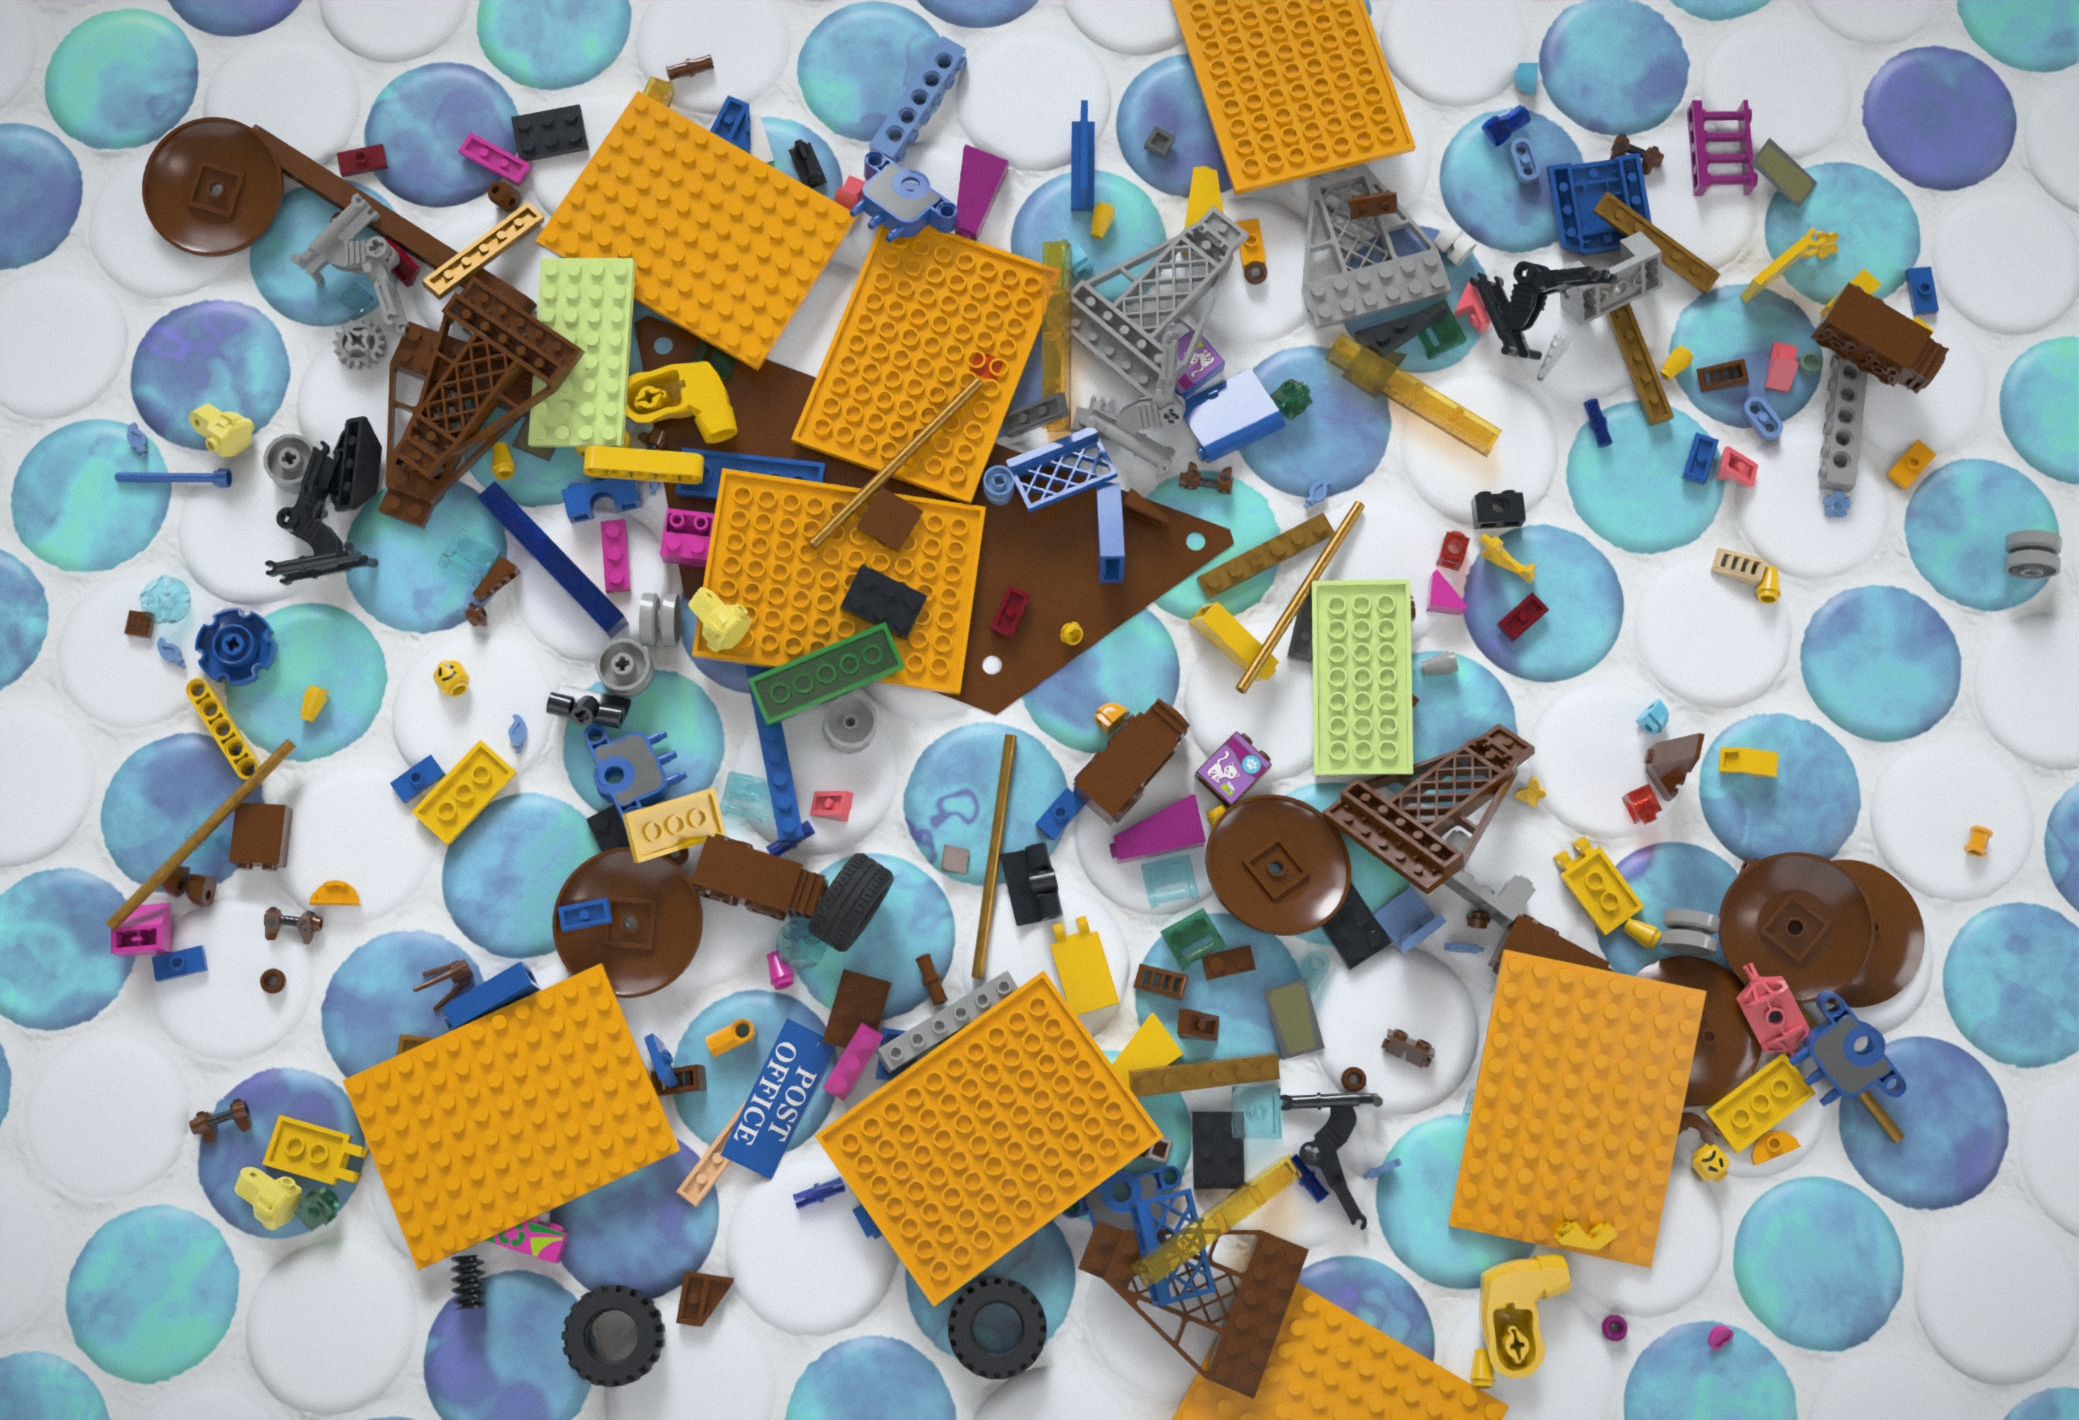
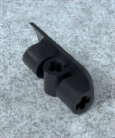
(588, 706)
(1031, 885)

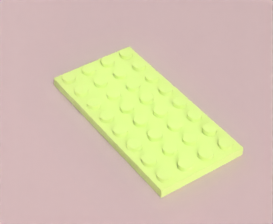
(592, 308)
(1362, 677)

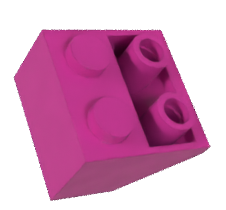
(686, 537)
(144, 932)

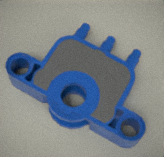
(899, 204)
(635, 761)
(1834, 1053)
(1103, 1207)

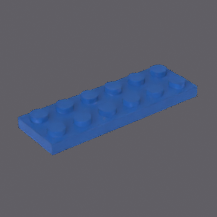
(717, 460)

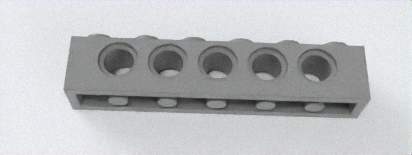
(1850, 433)
(945, 1023)

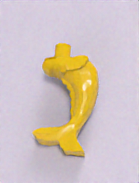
(1498, 555)

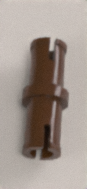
(689, 67)
(931, 979)

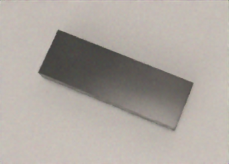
(1036, 415)
(1301, 639)

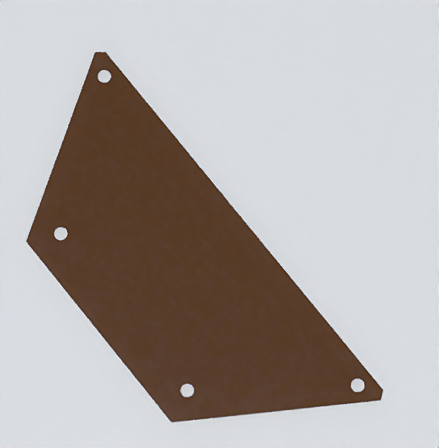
(1038, 552)

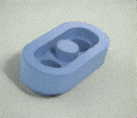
(1524, 162)
(1764, 417)

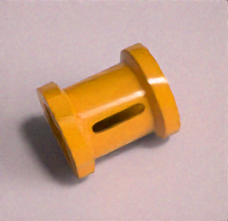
(1978, 841)

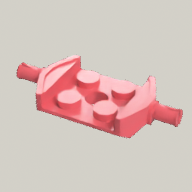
(1768, 995)

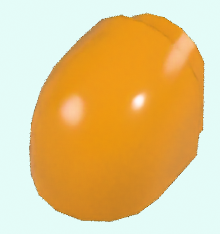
(1110, 717)

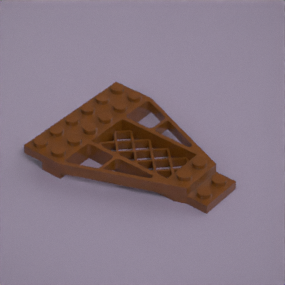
(517, 337)
(410, 494)
(1416, 846)
(1254, 1311)

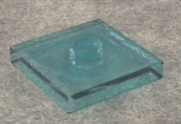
(1256, 1112)

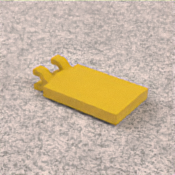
(1782, 263)
(1598, 886)
(1083, 969)
(312, 1151)

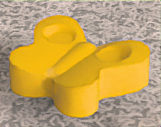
(1829, 245)
(1532, 792)

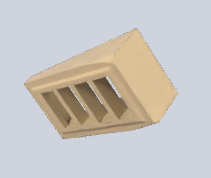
(1751, 561)

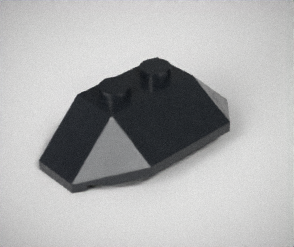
(360, 467)

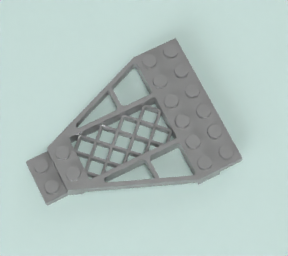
(1369, 288)
(1124, 344)

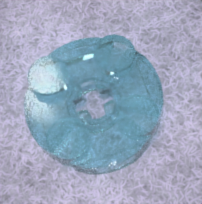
(165, 586)
(791, 953)

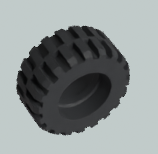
(579, 1325)
(961, 1328)

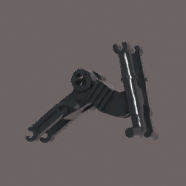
(1528, 300)
(307, 524)
(1332, 1137)

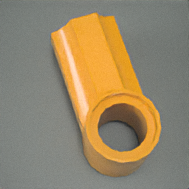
(728, 1037)

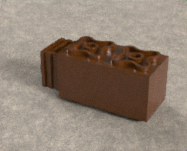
(1880, 340)
(1133, 757)
(758, 880)
(1534, 938)

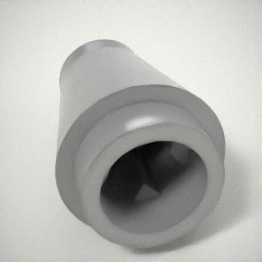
(1441, 664)

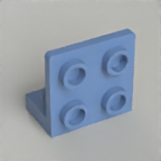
(1408, 920)

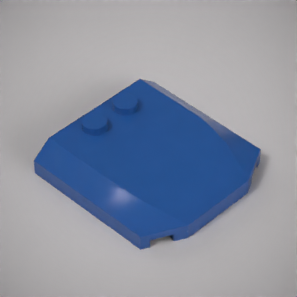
(1578, 190)

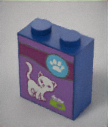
(1202, 368)

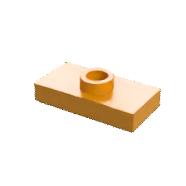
(1253, 247)
(1911, 464)

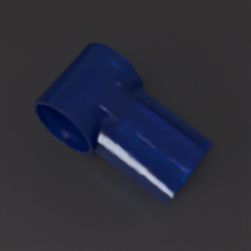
(1501, 128)

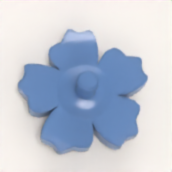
(1836, 504)

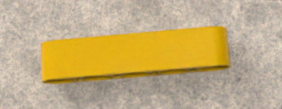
(643, 464)
(218, 722)

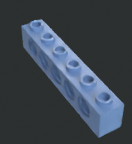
(944, 53)

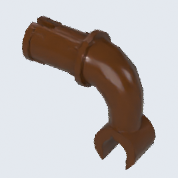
(1695, 1121)

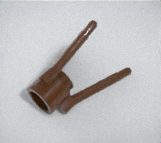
(457, 971)

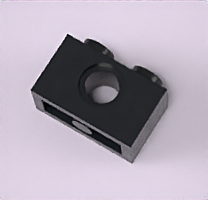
(1487, 518)

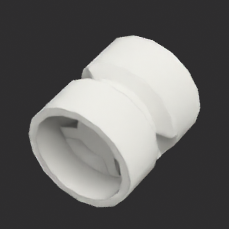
(1454, 243)

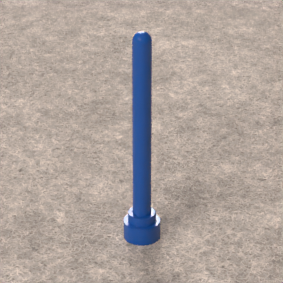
(221, 477)

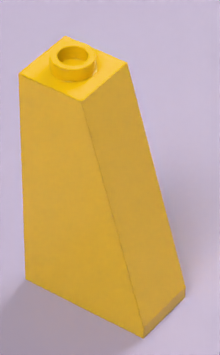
(1203, 195)
(1230, 637)
(1148, 1048)

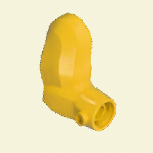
(680, 393)
(1510, 1310)

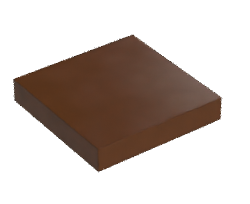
(890, 519)

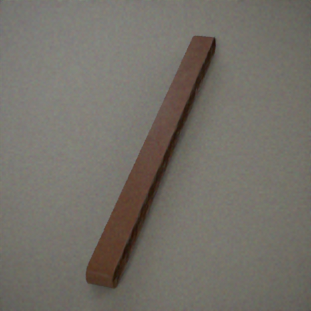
(390, 224)

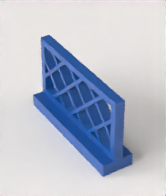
(1082, 161)
(1053, 455)
(1147, 1241)

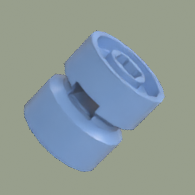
(998, 485)

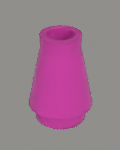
(780, 972)

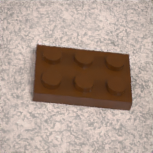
(856, 1001)

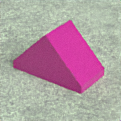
(1443, 597)

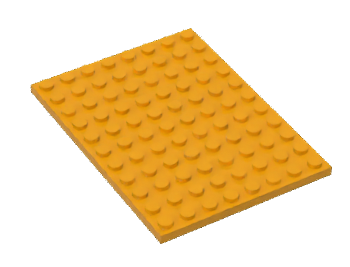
(1292, 87)
(711, 228)
(910, 350)
(796, 592)
(1576, 1105)
(510, 1116)
(988, 1137)
(1340, 1370)

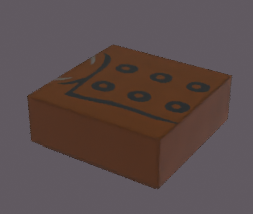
(138, 625)

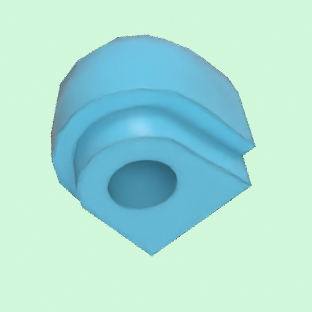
(1526, 77)
(1080, 263)
(1654, 717)

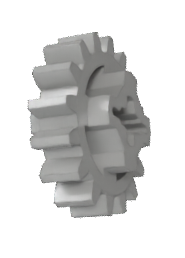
(356, 355)

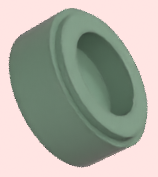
(1809, 363)

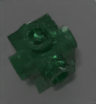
(1292, 398)
(318, 1208)

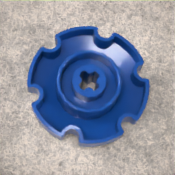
(232, 629)

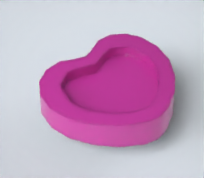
(1719, 1336)

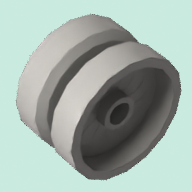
(287, 461)
(2033, 554)
(660, 620)
(637, 663)
(863, 721)
(1690, 932)

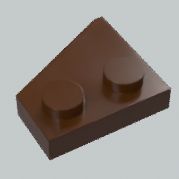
(700, 1297)

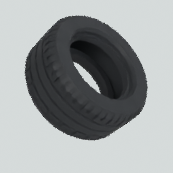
(850, 902)

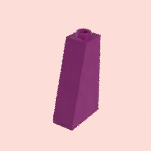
(978, 189)
(1163, 833)

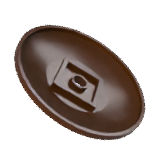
(186, 169)
(1298, 840)
(1823, 898)
(666, 917)
(1897, 938)
(1725, 1041)

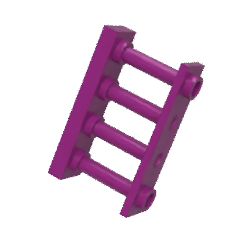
(1700, 158)

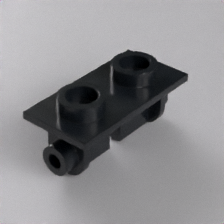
(807, 164)

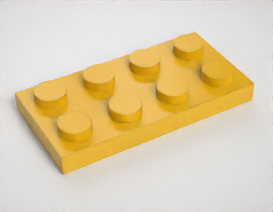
(464, 792)
(673, 824)
(1759, 1103)

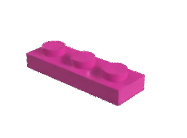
(494, 159)
(615, 556)
(852, 1061)

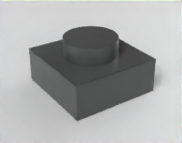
(1159, 142)

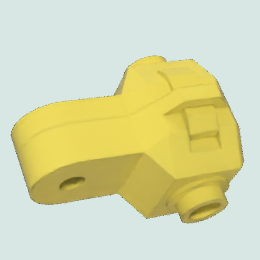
(225, 432)
(722, 623)
(271, 1199)

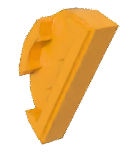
(335, 894)
(1772, 1145)

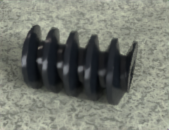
(468, 1282)

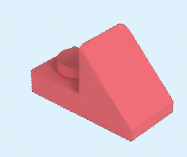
(850, 193)
(1471, 304)
(1781, 367)
(1737, 467)
(832, 805)

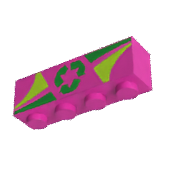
(534, 1240)

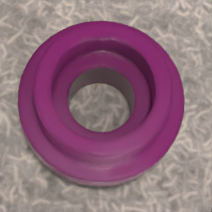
(1622, 1327)

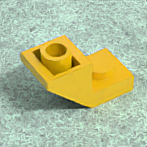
(1748, 761)
(1572, 1235)

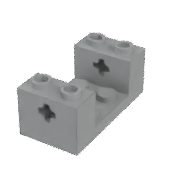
(1636, 277)
(1500, 908)

